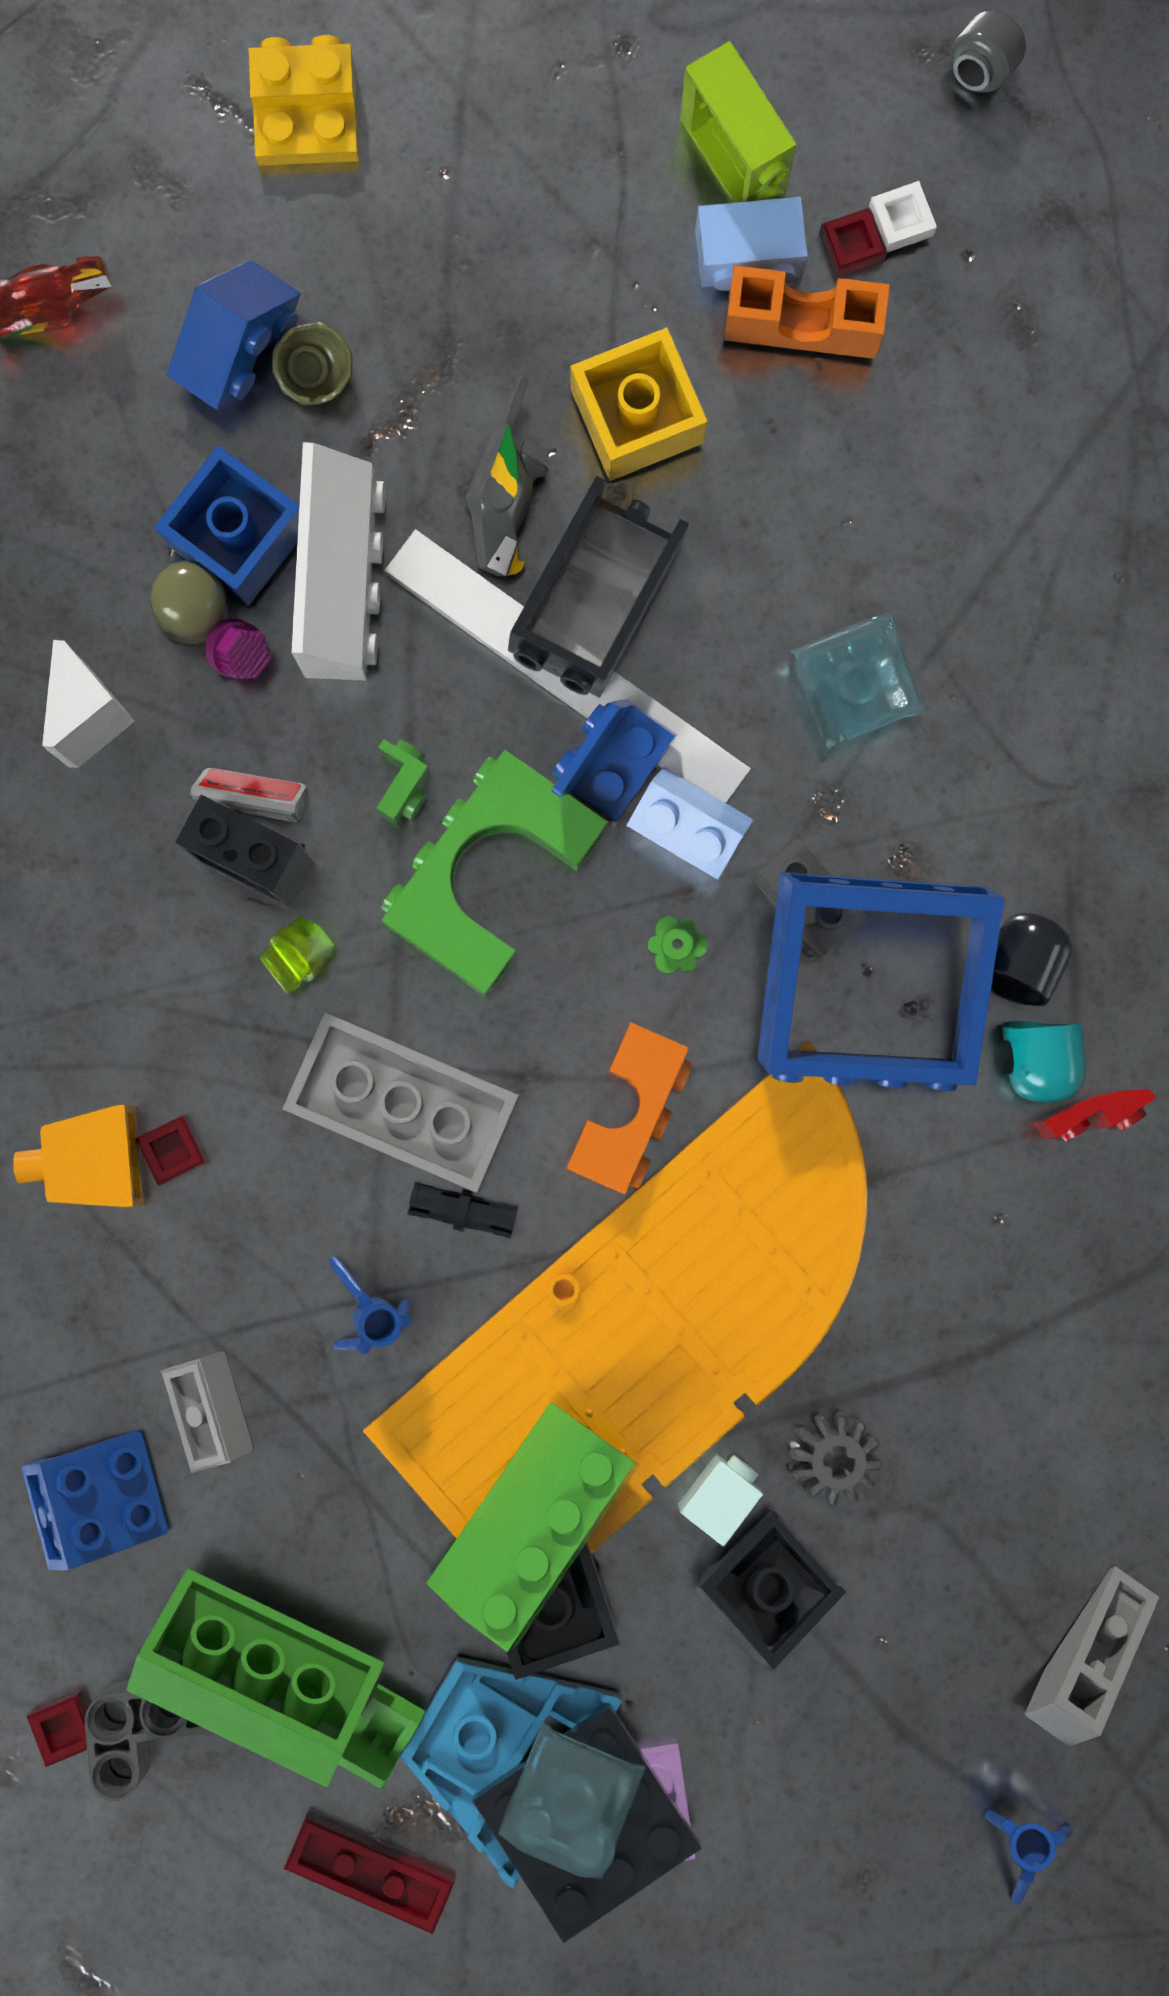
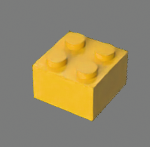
(638, 404)

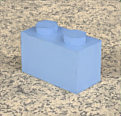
(750, 235)
(689, 822)

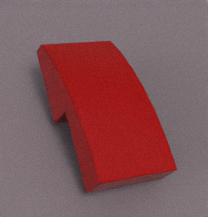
(1106, 1110)

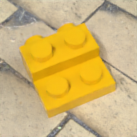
(303, 102)

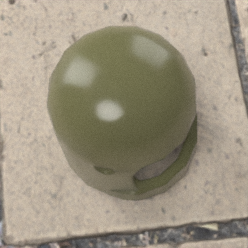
(188, 602)

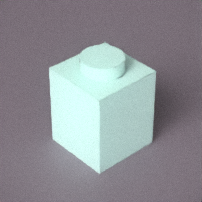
(721, 1497)

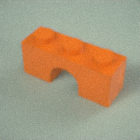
(835, 321)
(652, 1068)

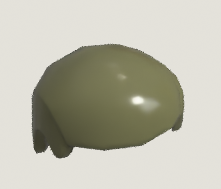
(312, 363)

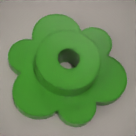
(667, 957)

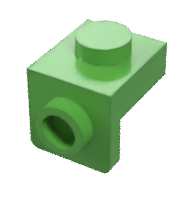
(405, 793)
(381, 1736)

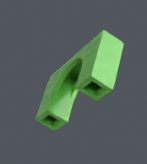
(507, 800)

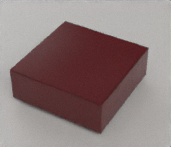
(852, 242)
(171, 1150)
(60, 1728)

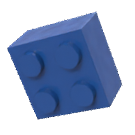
(232, 524)

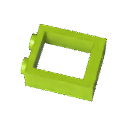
(736, 127)

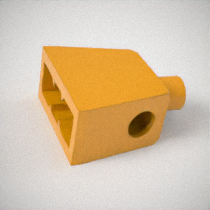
(87, 1159)

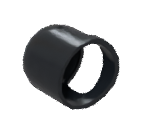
(1033, 953)

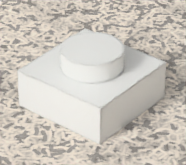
(902, 216)

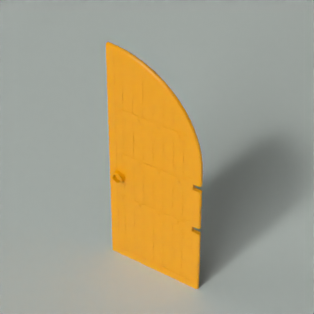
(660, 1313)

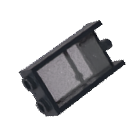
(594, 592)

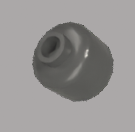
(987, 51)

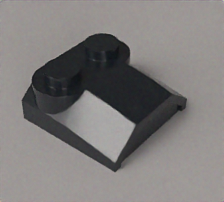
(767, 1592)
(570, 1624)

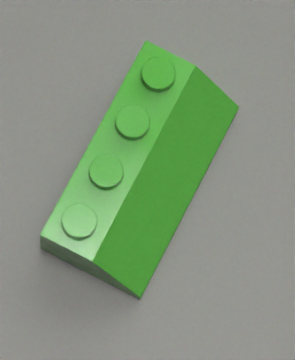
(531, 1527)
(255, 1677)

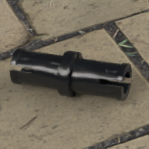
(462, 1210)

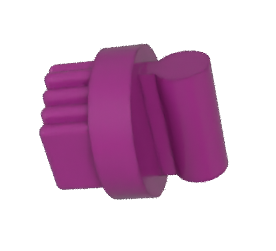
(236, 649)

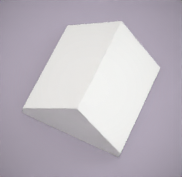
(79, 709)

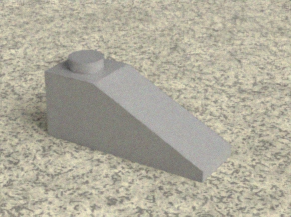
(1093, 1660)

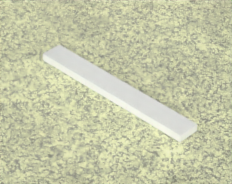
(490, 616)

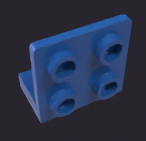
(614, 758)
(94, 1501)

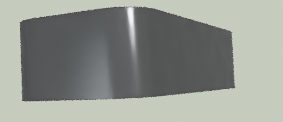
(126, 1740)

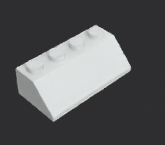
(336, 565)

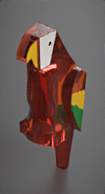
(47, 295)

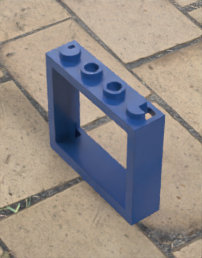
(856, 893)

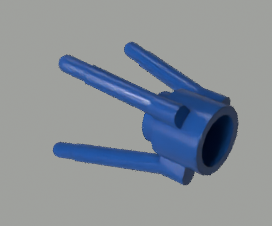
(373, 1318)
(1030, 1848)

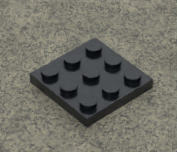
(648, 1846)

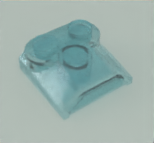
(856, 679)
(570, 1804)

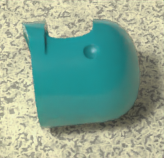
(1046, 1059)

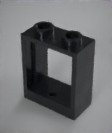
(245, 851)

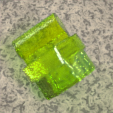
(296, 953)

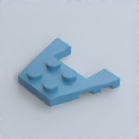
(482, 1730)

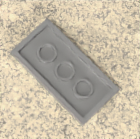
(401, 1102)

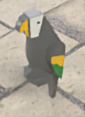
(503, 490)

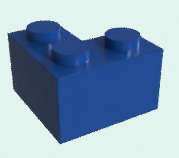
(228, 328)

